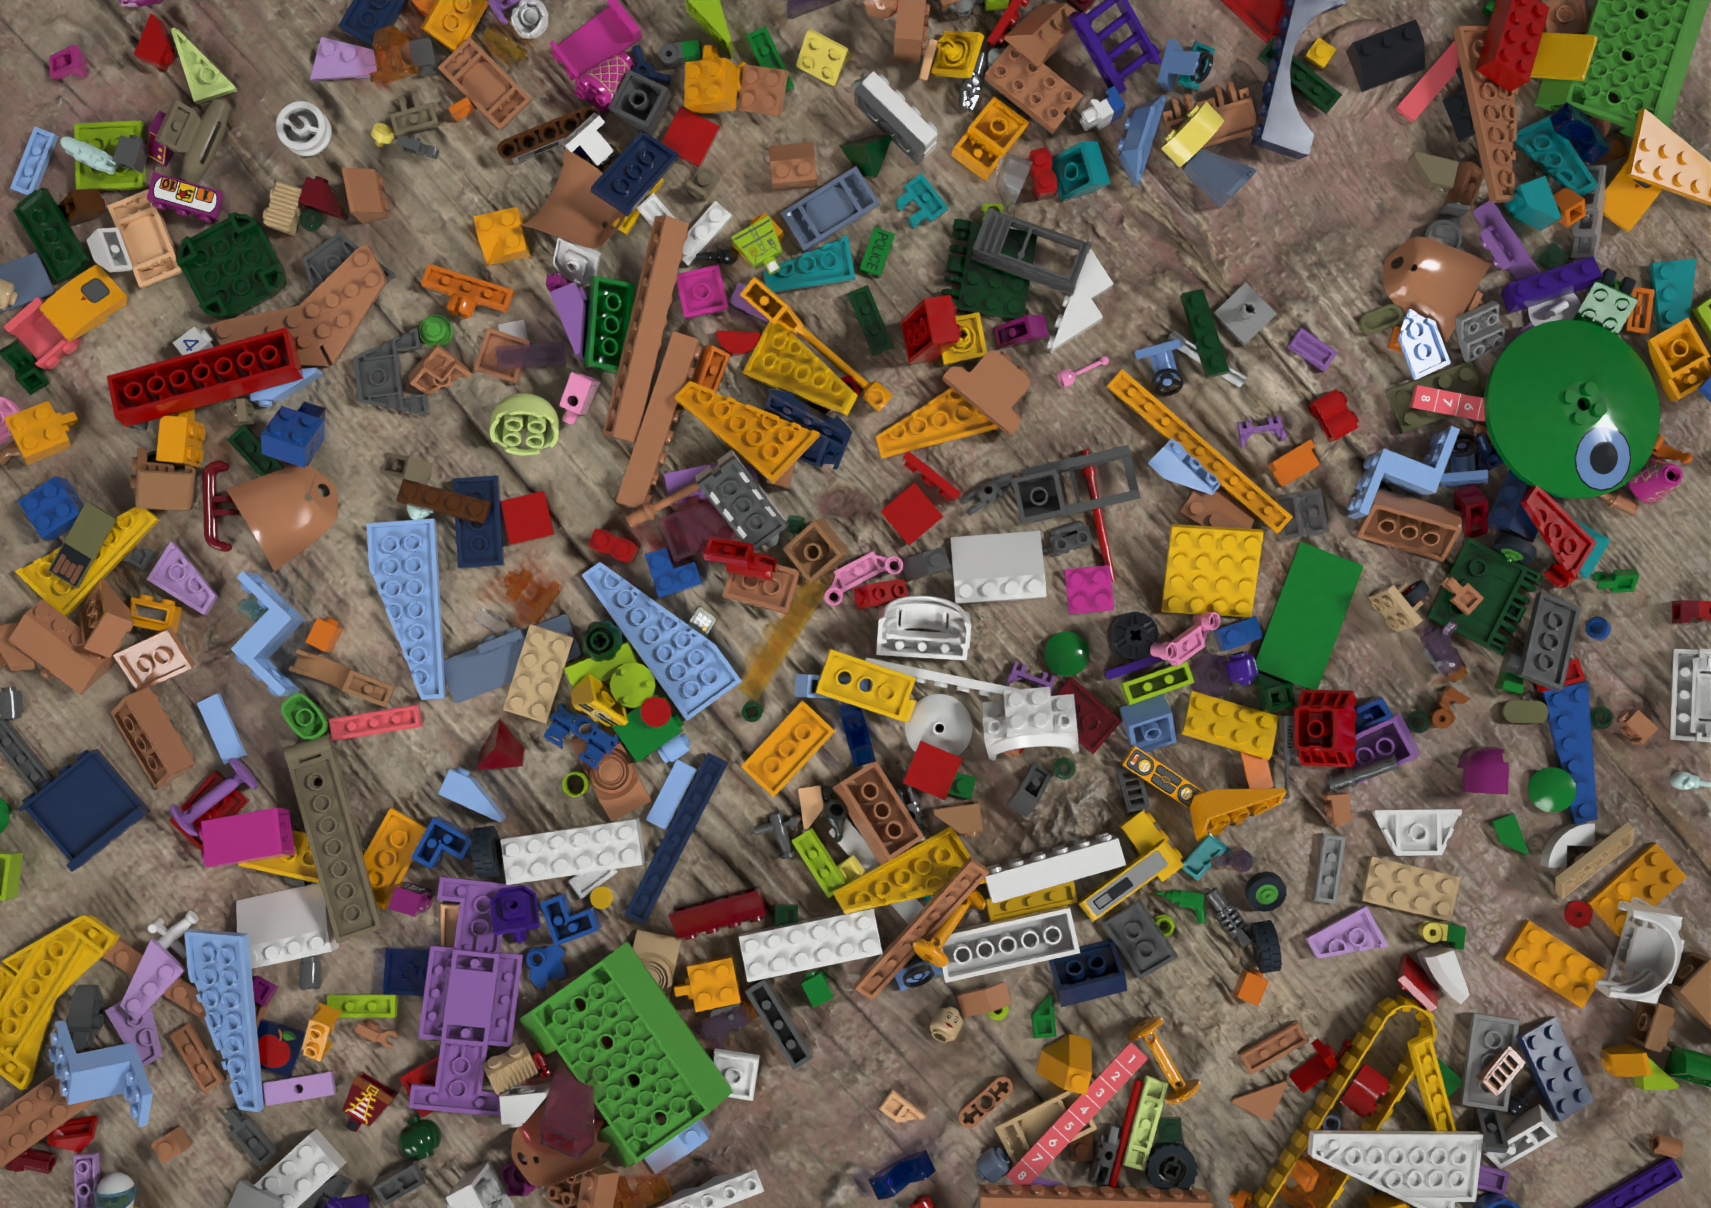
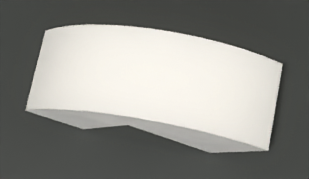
(1555, 851)

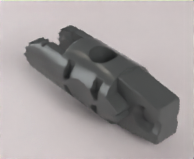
(971, 87)
(995, 485)
(916, 807)
(1108, 1144)

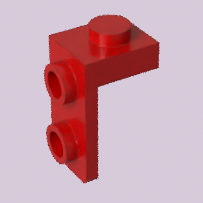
(879, 593)
(1315, 1068)

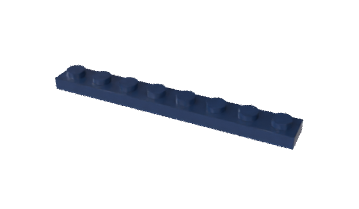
(676, 838)

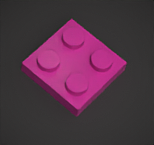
(702, 292)
(1089, 589)

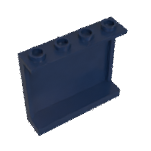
(85, 807)

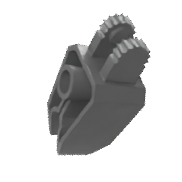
(85, 1015)

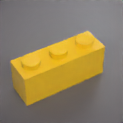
(1144, 835)

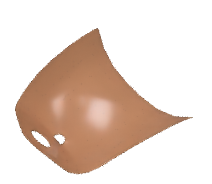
(575, 211)
(1439, 286)
(280, 513)

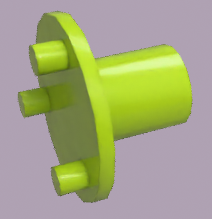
(632, 685)

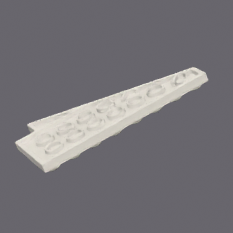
(1414, 1166)

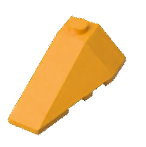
(1222, 807)

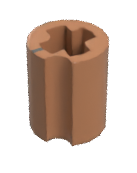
(1666, 1145)

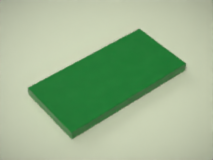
(1307, 616)

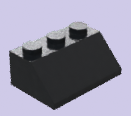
(1387, 55)

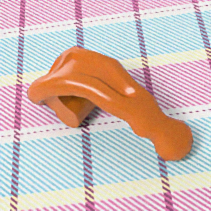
(1666, 452)

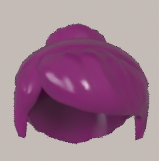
(515, 1179)

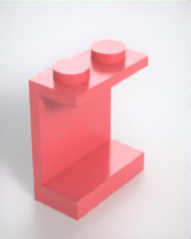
(40, 335)

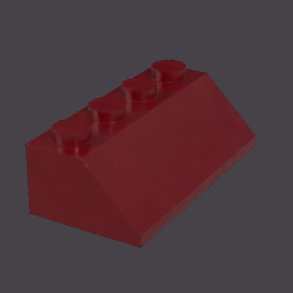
(718, 912)

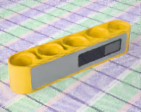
(1128, 880)

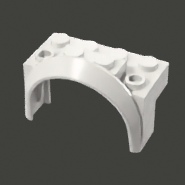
(923, 613)
(1691, 695)

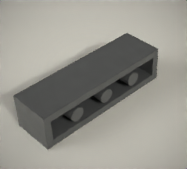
(779, 1022)

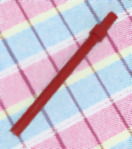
(1090, 473)
(1125, 1131)

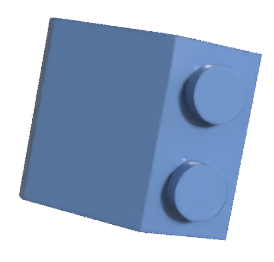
(1149, 723)

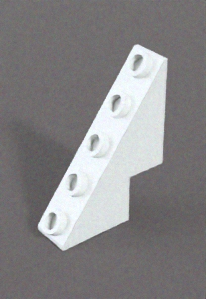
(1080, 309)
(717, 1192)

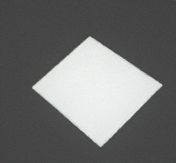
(514, 328)

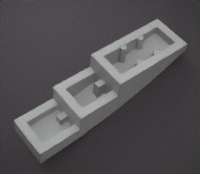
(1588, 229)

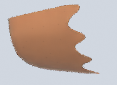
(552, 1164)

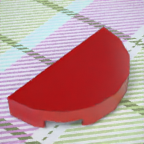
(738, 342)

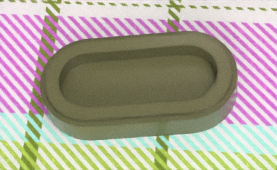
(1380, 319)
(1524, 711)

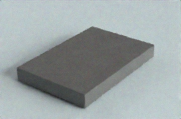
(1139, 939)

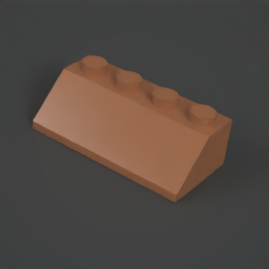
(1411, 525)
(58, 647)
(152, 737)
(878, 813)

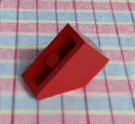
(155, 45)

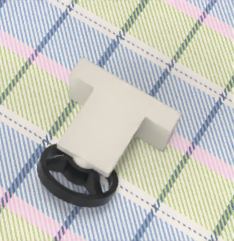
(591, 142)

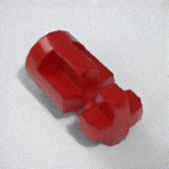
(540, 1062)

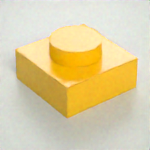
(1320, 53)

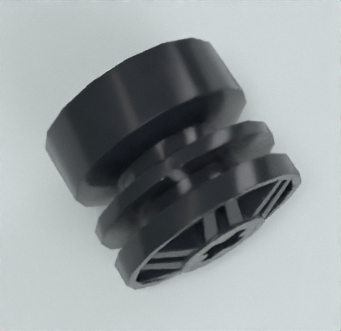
(1119, 635)

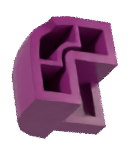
(1484, 770)

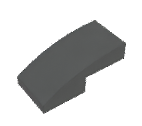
(334, 1187)

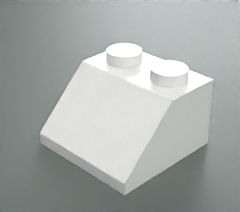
(520, 1102)

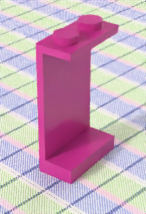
(597, 40)

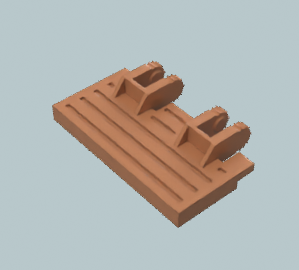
(1238, 115)

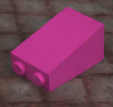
(247, 837)

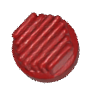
(1558, 576)

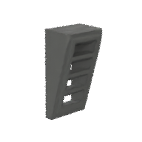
(1124, 789)

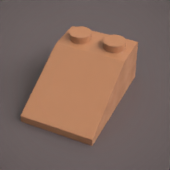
(104, 620)

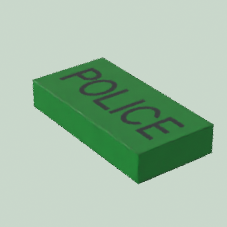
(877, 252)

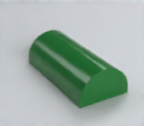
(607, 323)
(1689, 1066)

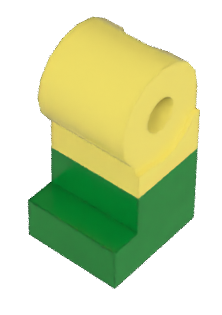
(1435, 931)

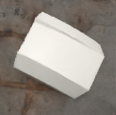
(1444, 971)

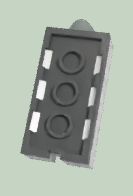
(894, 116)
(742, 501)

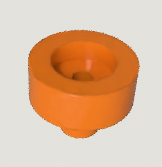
(1242, 1199)

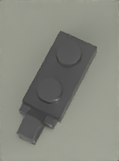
(250, 1136)

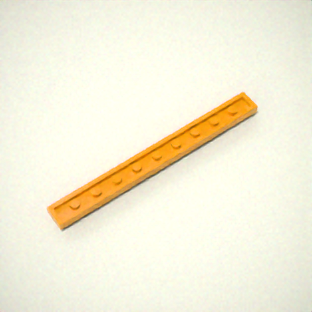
(1227, 474)

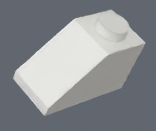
(109, 250)

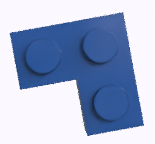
(669, 579)
(442, 837)
(565, 924)

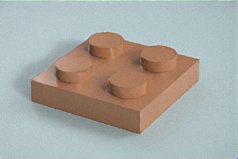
(762, 90)

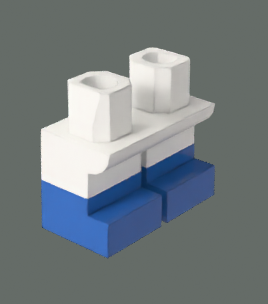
(1104, 112)

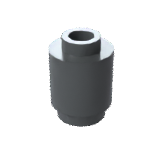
(10, 703)

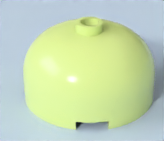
(526, 413)

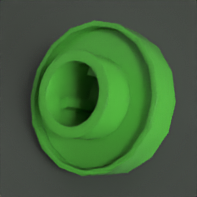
(436, 330)

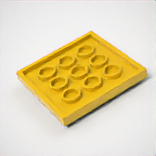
(1211, 570)

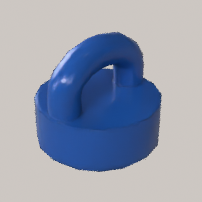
(1598, 628)

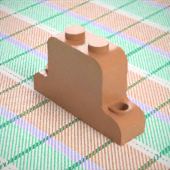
(992, 388)

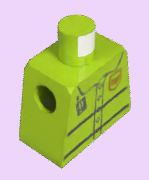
(759, 245)

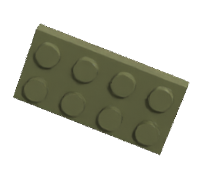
(1457, 379)

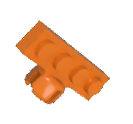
(466, 291)

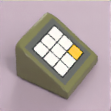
(703, 621)

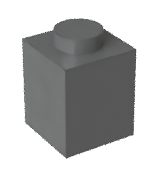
(424, 55)
(131, 153)

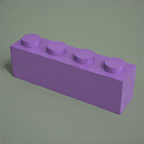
(682, 478)

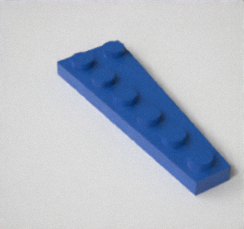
(1572, 741)

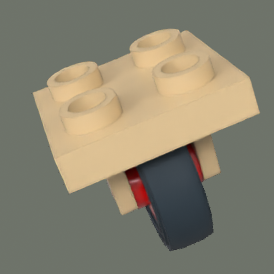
(1400, 604)

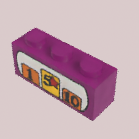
(185, 198)

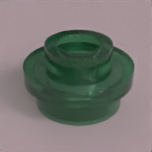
(316, 224)
(795, 524)
(1607, 717)
(1418, 728)
(1071, 768)

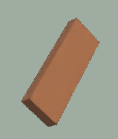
(1273, 1047)
(197, 1057)

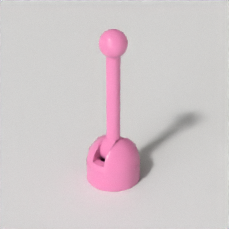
(1067, 377)

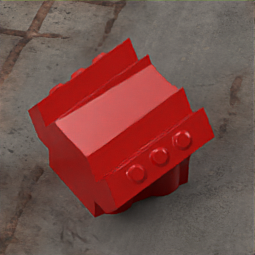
(1325, 728)

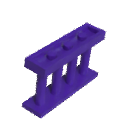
(1093, 42)

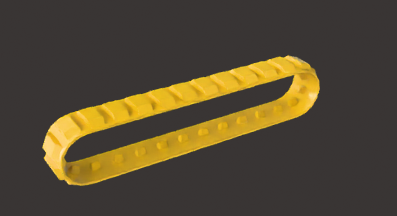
(1337, 1082)

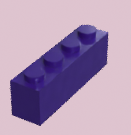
(1551, 284)

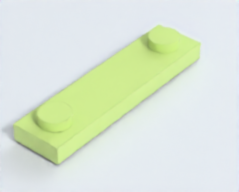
(1145, 1122)

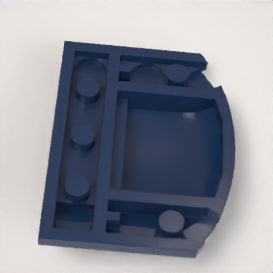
(833, 432)

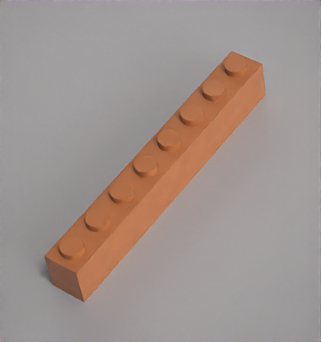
(659, 421)

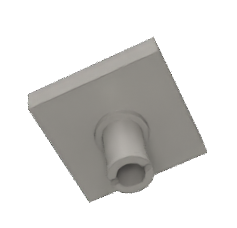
(1244, 314)

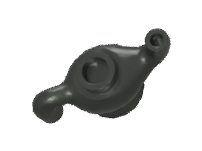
(834, 813)

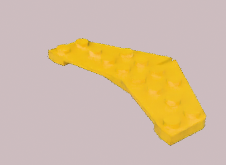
(42, 975)

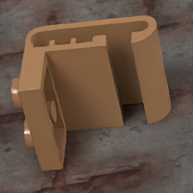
(160, 486)

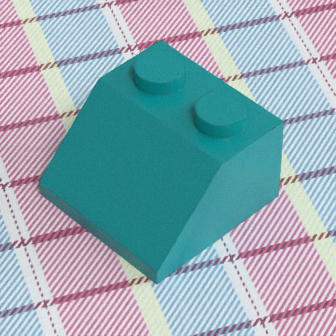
(1080, 170)
(1534, 204)

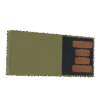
(82, 544)

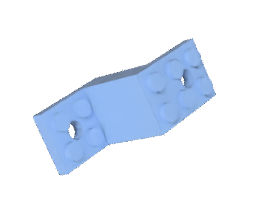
(1402, 472)
(267, 635)
(100, 1073)

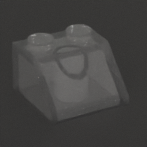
(1011, 177)

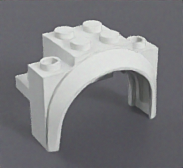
(1030, 720)
(1646, 945)

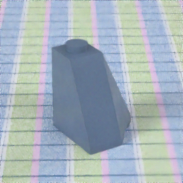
(1217, 175)

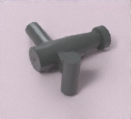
(779, 826)

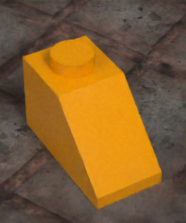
(1625, 1061)

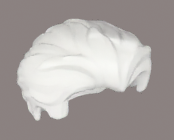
(530, 18)

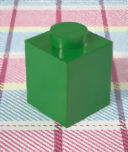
(817, 987)

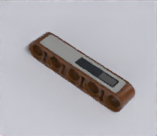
(539, 134)

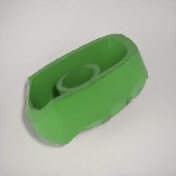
(304, 717)

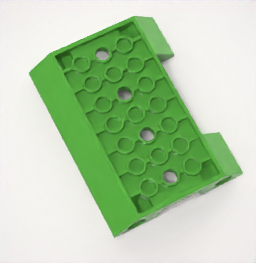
(1652, 79)
(647, 1042)

